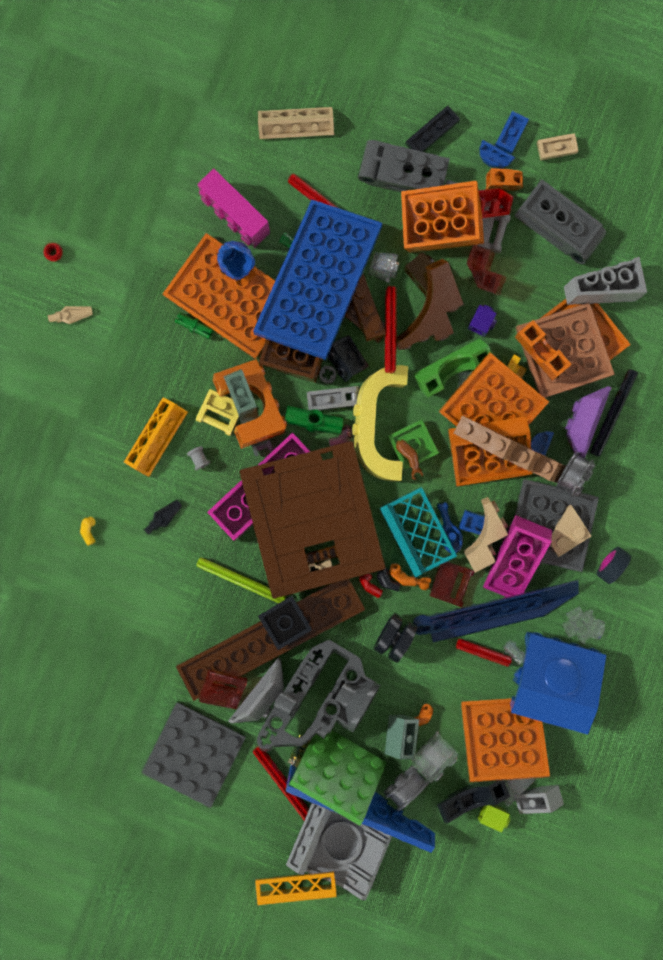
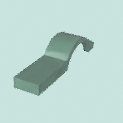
(244, 403)

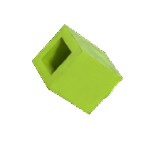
(494, 817)

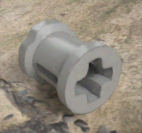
(198, 458)

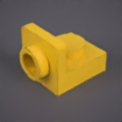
(515, 367)

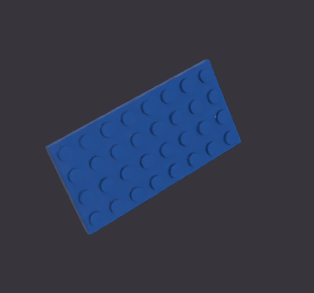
(318, 279)

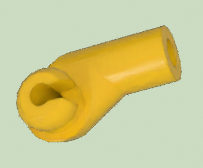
(85, 530)

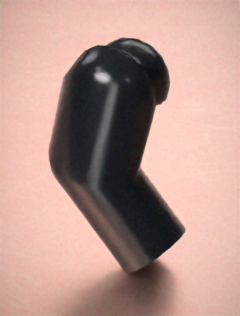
(386, 582)

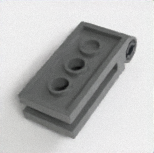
(386, 164)
(575, 231)

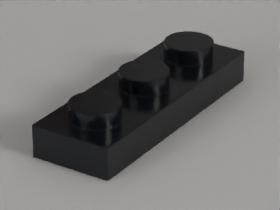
(433, 130)

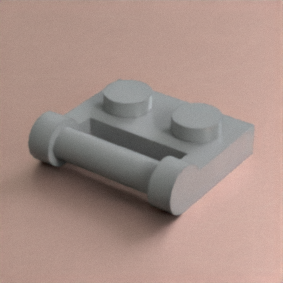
(487, 227)

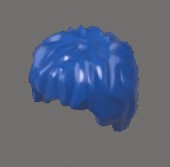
(235, 259)

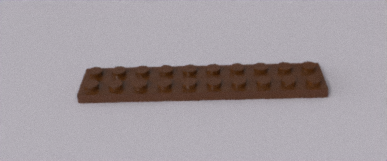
(255, 647)

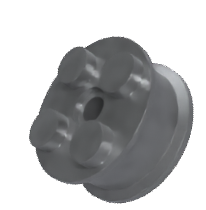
(575, 475)
(406, 787)

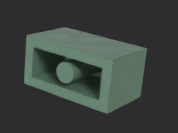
(401, 736)

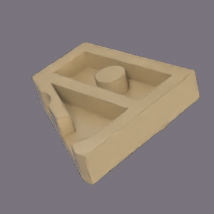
(568, 532)

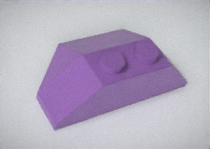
(585, 420)

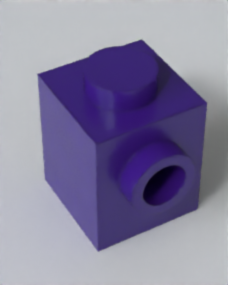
(483, 320)

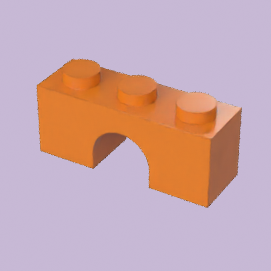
(534, 342)

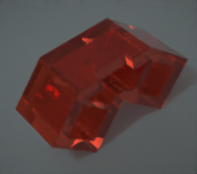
(480, 264)

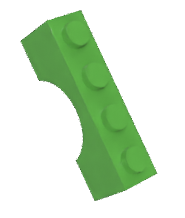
(433, 377)

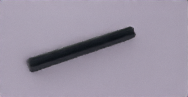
(614, 413)

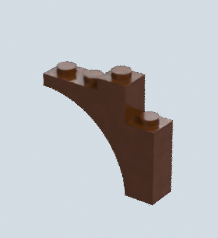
(440, 298)

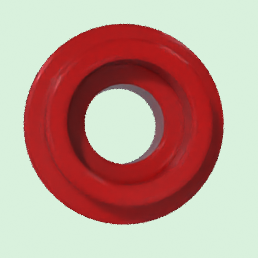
(50, 247)

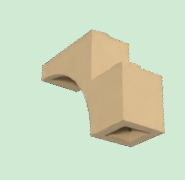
(481, 553)

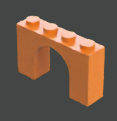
(270, 422)

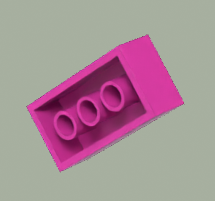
(233, 208)

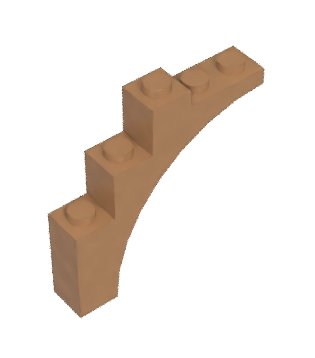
(509, 449)

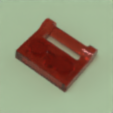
(445, 581)
(220, 694)

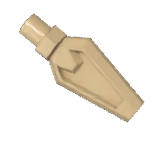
(71, 314)

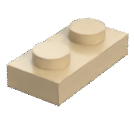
(557, 146)

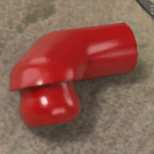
(369, 587)

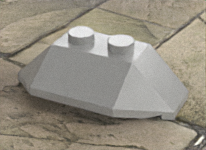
(262, 696)

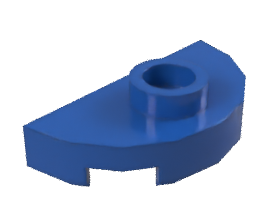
(494, 156)
(541, 442)

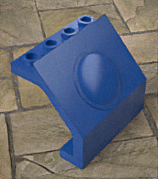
(559, 683)

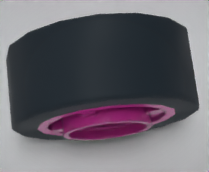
(613, 565)

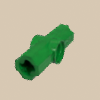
(302, 418)

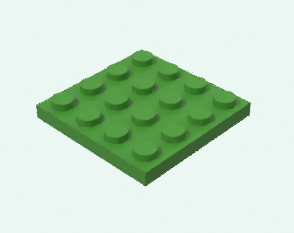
(339, 775)

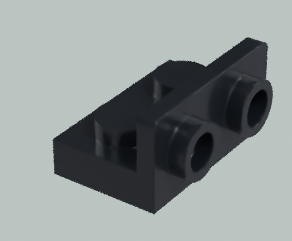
(347, 358)

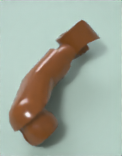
(411, 454)

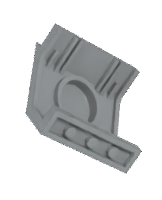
(339, 845)

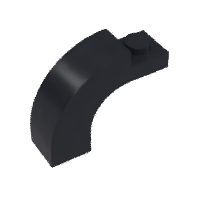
(472, 797)

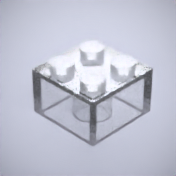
(435, 757)

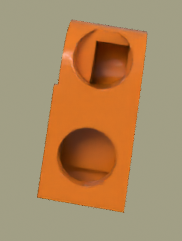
(505, 179)

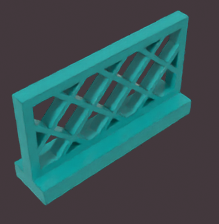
(403, 540)

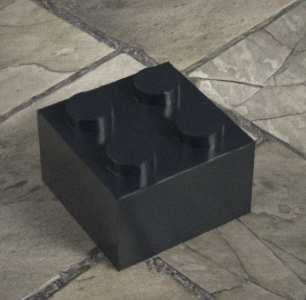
(285, 622)

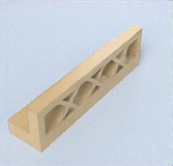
(295, 123)

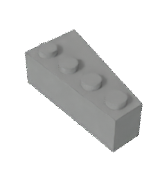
(611, 284)

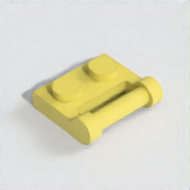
(221, 405)

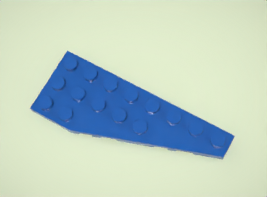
(384, 819)

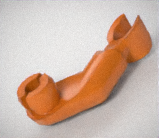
(405, 580)

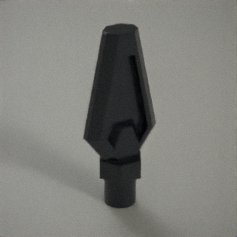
(163, 516)

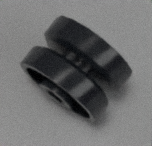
(398, 639)

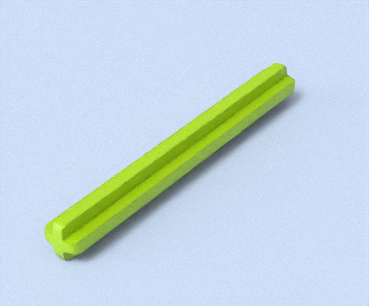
(237, 579)

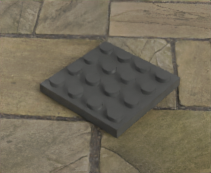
(546, 506)
(193, 754)

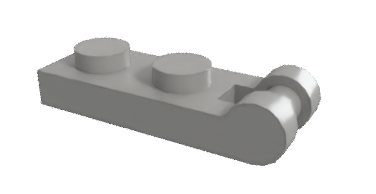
(332, 398)

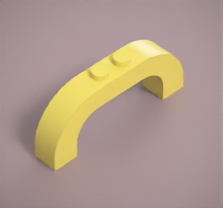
(365, 424)

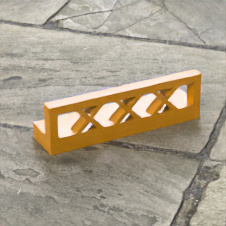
(157, 438)
(296, 893)

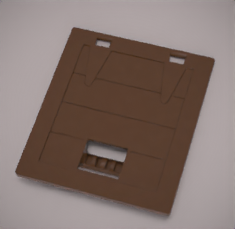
(306, 506)

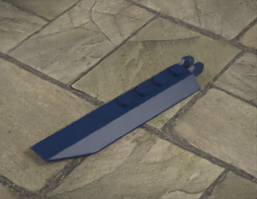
(495, 612)

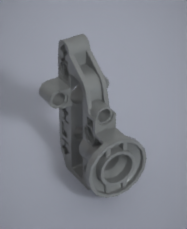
(347, 696)

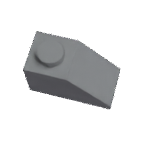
(540, 800)

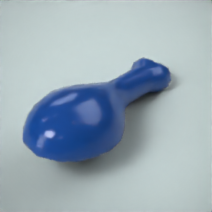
(452, 532)

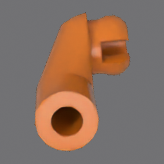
(425, 714)

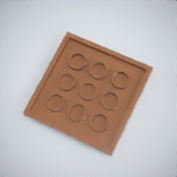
(580, 341)

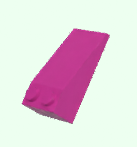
(518, 557)

